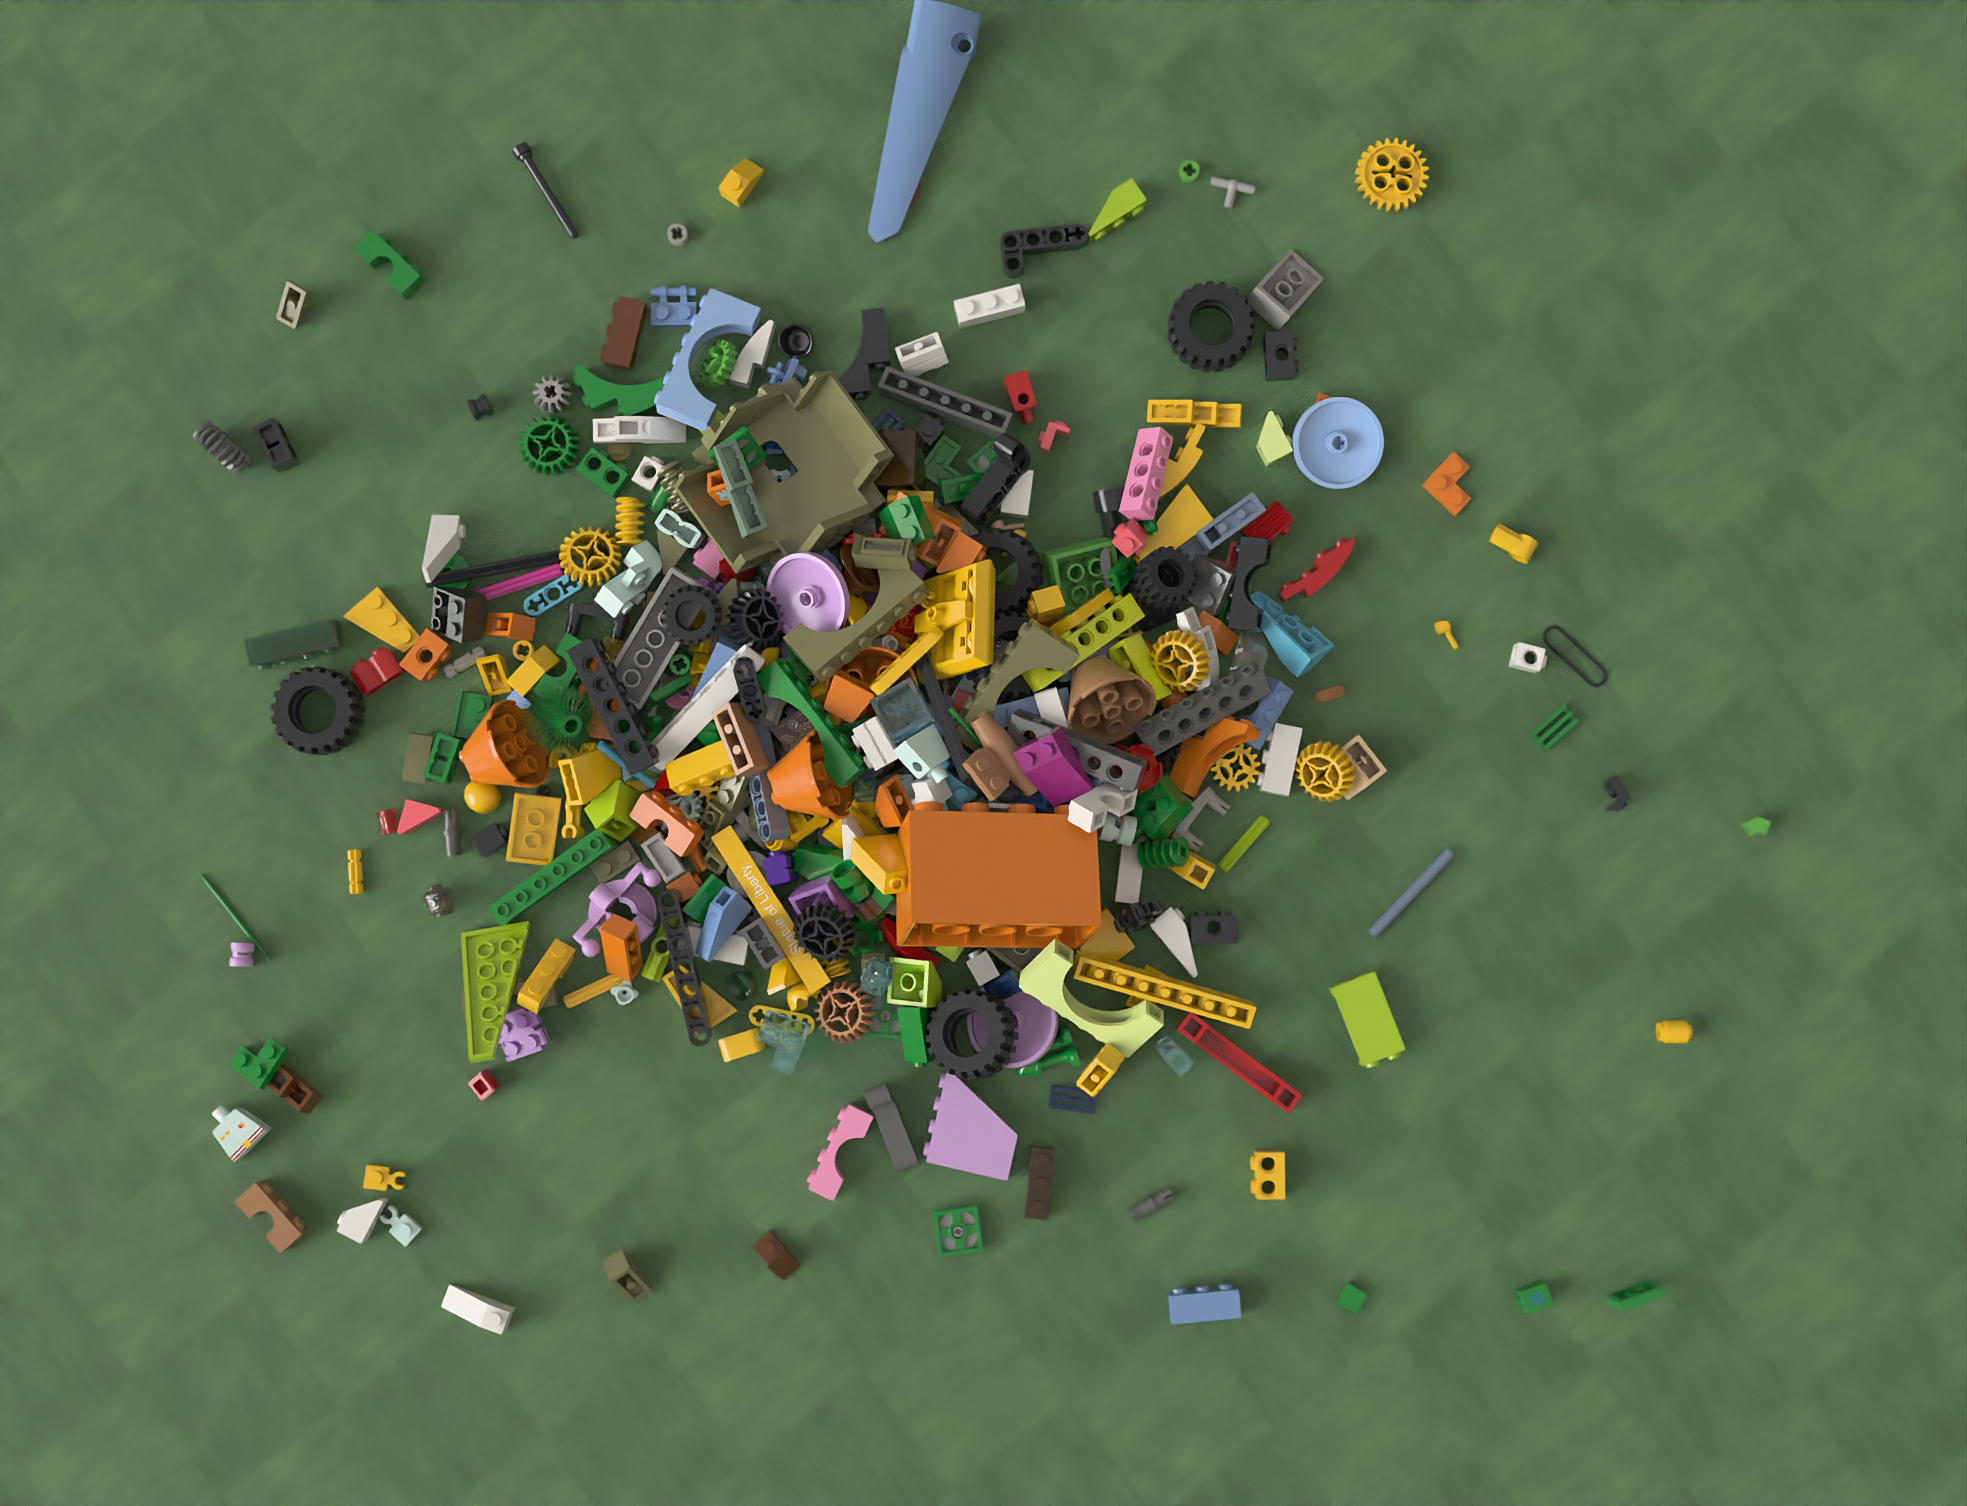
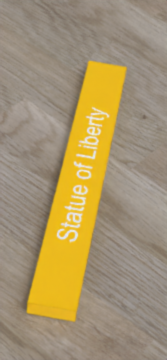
(769, 907)

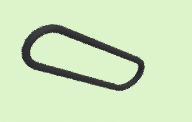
(1581, 649)

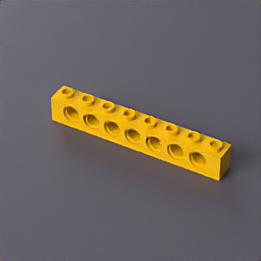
(1163, 989)

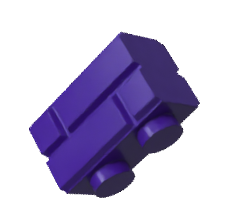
(780, 868)

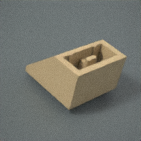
(1367, 764)

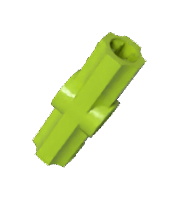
(657, 961)

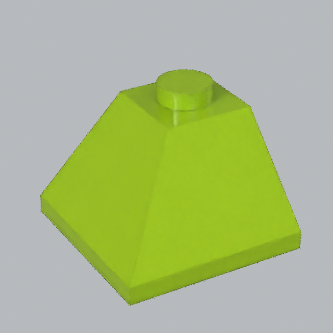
(914, 983)

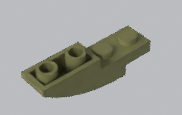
(724, 808)

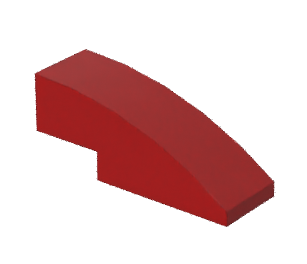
(912, 952)

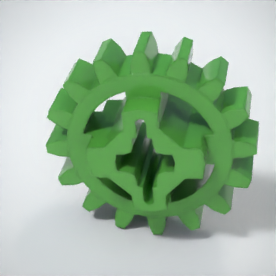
(718, 364)

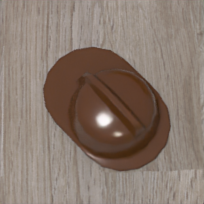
(857, 579)

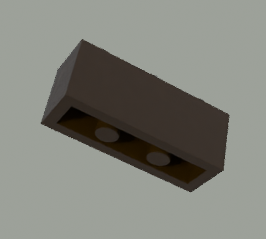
(1039, 1182)

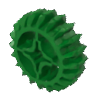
(551, 437)

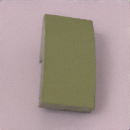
(416, 757)

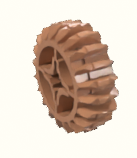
(828, 1020)

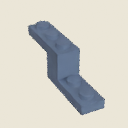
(1223, 527)

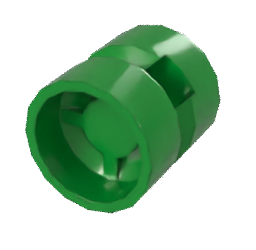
(851, 881)

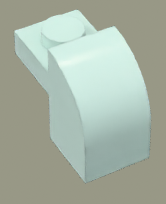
(643, 565)

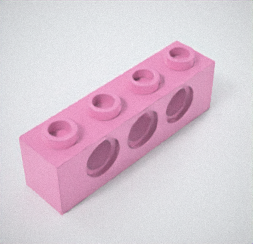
(1146, 474)

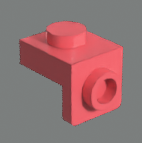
(1046, 438)

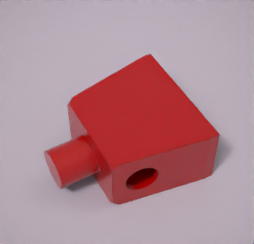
(1016, 385)

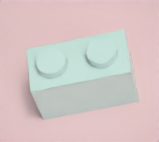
(617, 598)

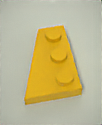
(717, 1006)

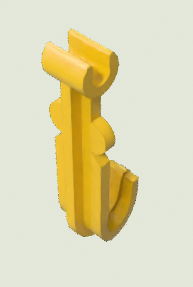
(573, 813)

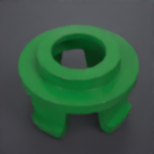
(873, 938)

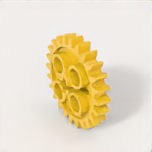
(1390, 194)

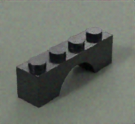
(1252, 555)

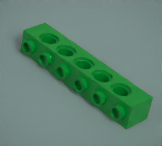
(552, 877)

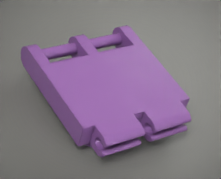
(522, 1035)

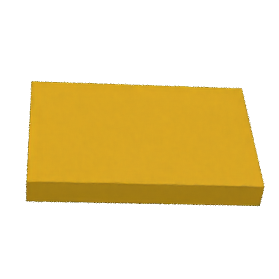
(533, 829)

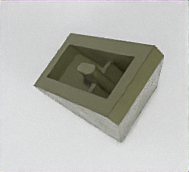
(671, 551)

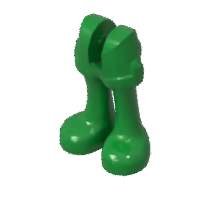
(1069, 1055)

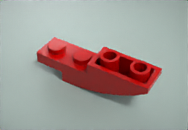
(1325, 567)

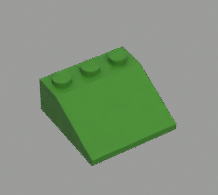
(1078, 571)

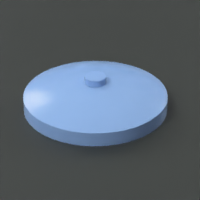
(1338, 442)

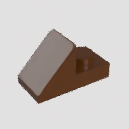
(776, 1255)

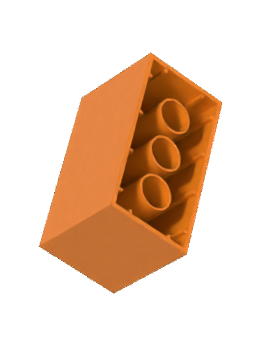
(997, 878)

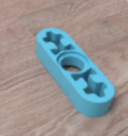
(563, 597)

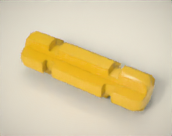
(355, 871)

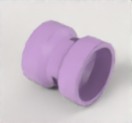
(242, 960)

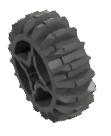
(222, 447)

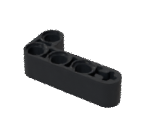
(1044, 246)
(997, 481)

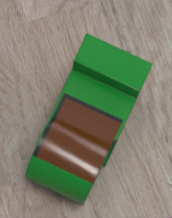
(874, 907)

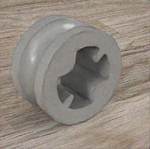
(675, 227)

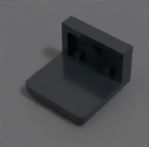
(1153, 616)

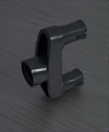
(577, 610)

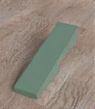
(739, 489)

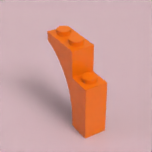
(1202, 752)

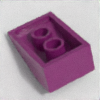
(1053, 767)

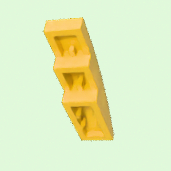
(1190, 413)

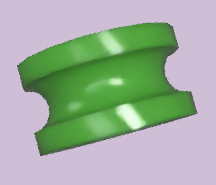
(1194, 167)

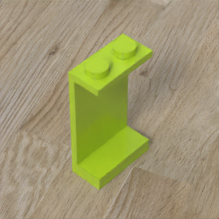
(1368, 1019)

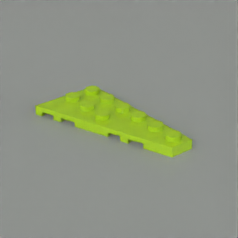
(490, 972)

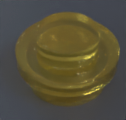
(619, 451)

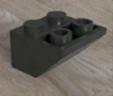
(458, 613)

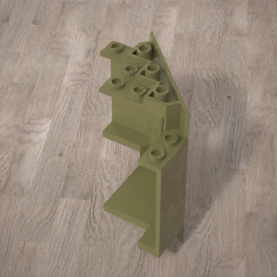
(828, 496)

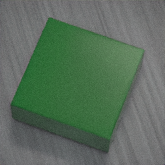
(1351, 1298)

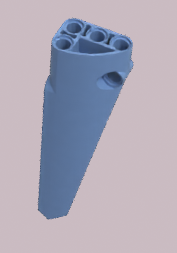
(923, 94)

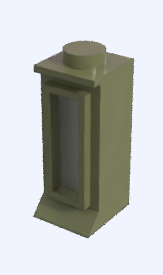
(883, 553)

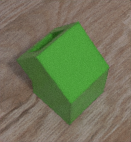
(1756, 825)

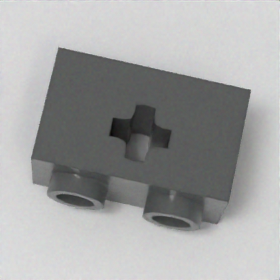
(763, 943)

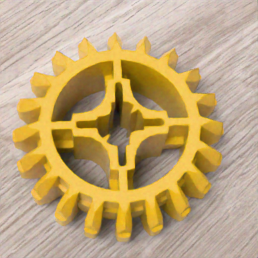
(572, 548)
(1188, 651)
(1313, 763)

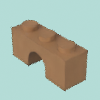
(286, 1227)

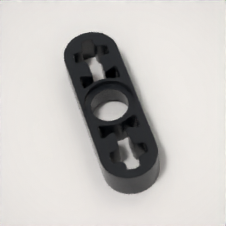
(752, 679)

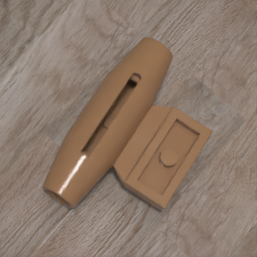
(995, 763)

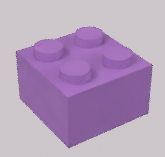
(820, 890)

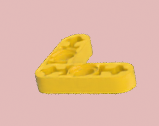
(1082, 612)

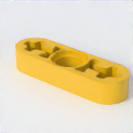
(800, 1016)

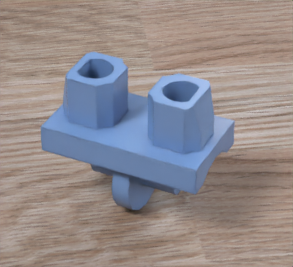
(791, 369)

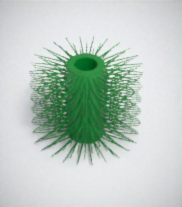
(560, 717)

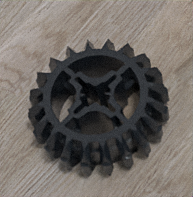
(749, 608)
(820, 937)

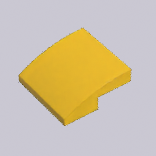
(1107, 941)

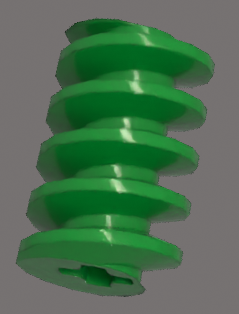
(1163, 853)

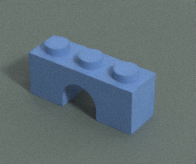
(1268, 710)

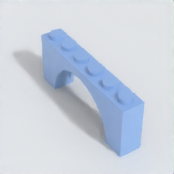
(718, 316)

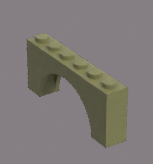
(1031, 650)
(829, 651)

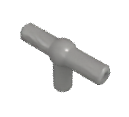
(1232, 186)

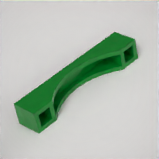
(841, 760)

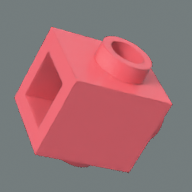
(1130, 537)

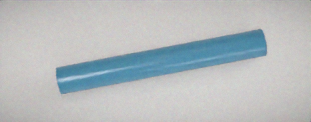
(614, 755)

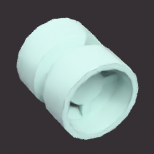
(1118, 828)

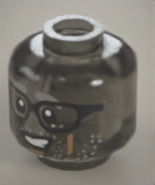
(439, 900)

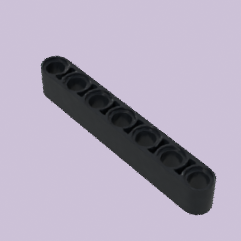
(682, 978)

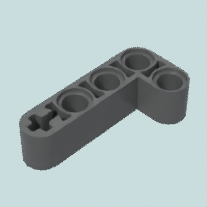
(891, 1126)

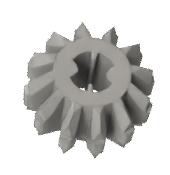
(552, 385)

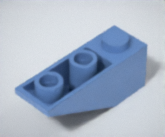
(722, 919)

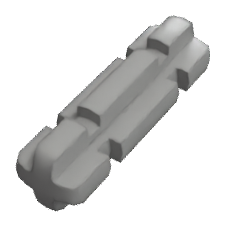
(464, 662)

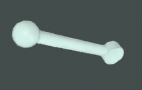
(653, 712)

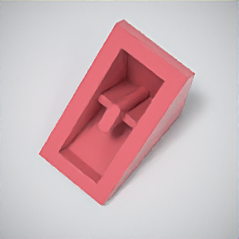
(415, 815)

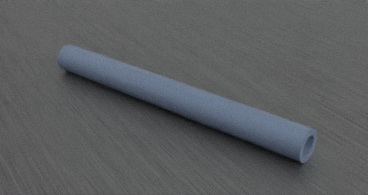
(1406, 898)

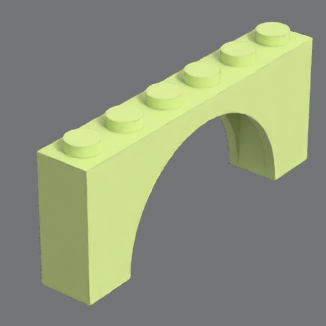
(1122, 1029)

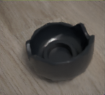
(796, 341)

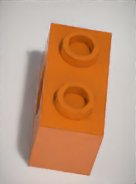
(414, 661)

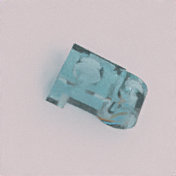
(1173, 1055)

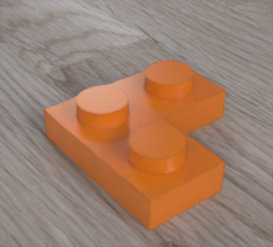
(1443, 487)

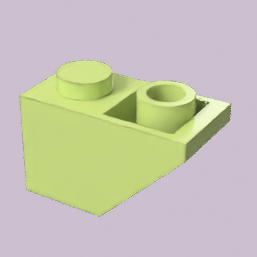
(1272, 441)

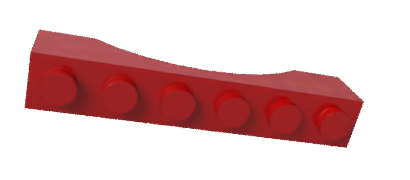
(1238, 1062)

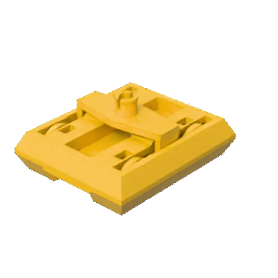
(965, 615)

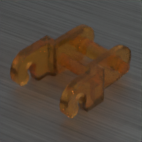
(1329, 694)

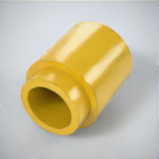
(1674, 1031)

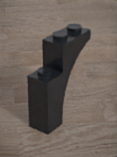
(872, 354)

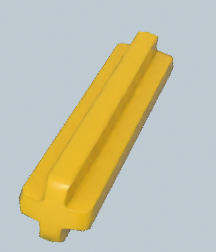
(591, 990)

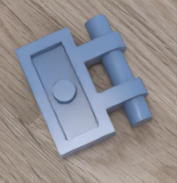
(673, 313)

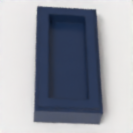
(1004, 985)

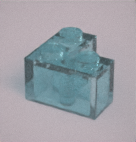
(787, 1036)

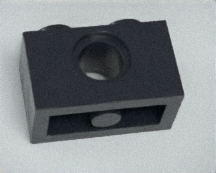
(1279, 369)
(1227, 928)

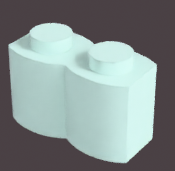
(676, 525)

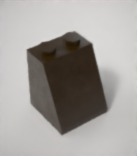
(907, 466)

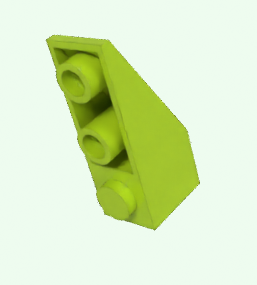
(1121, 204)

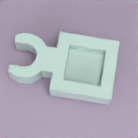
(403, 1228)

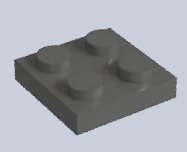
(1212, 584)

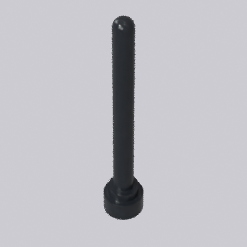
(523, 153)

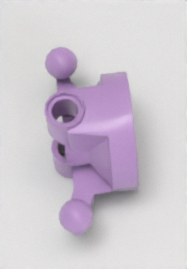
(629, 892)

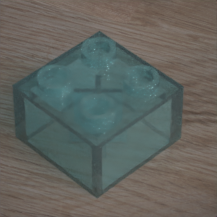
(903, 711)

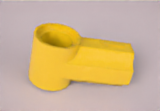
(1518, 545)

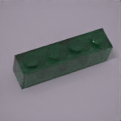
(294, 643)

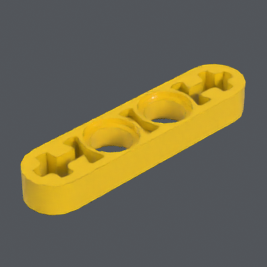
(906, 660)

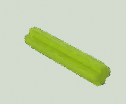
(1243, 843)

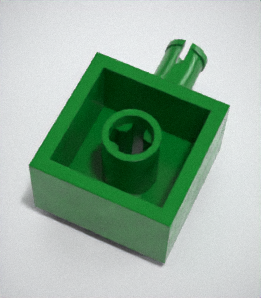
(1160, 810)

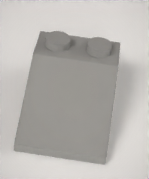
(1284, 289)

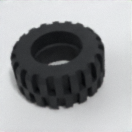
(1218, 298)
(1028, 567)
(1005, 626)
(288, 705)
(944, 1026)

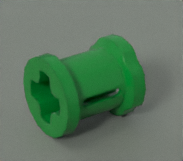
(674, 667)

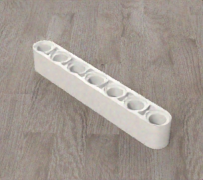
(698, 711)

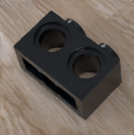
(276, 445)

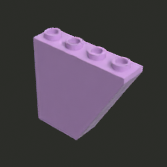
(969, 1132)

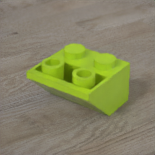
(612, 809)

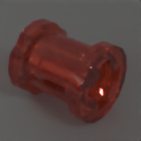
(387, 822)

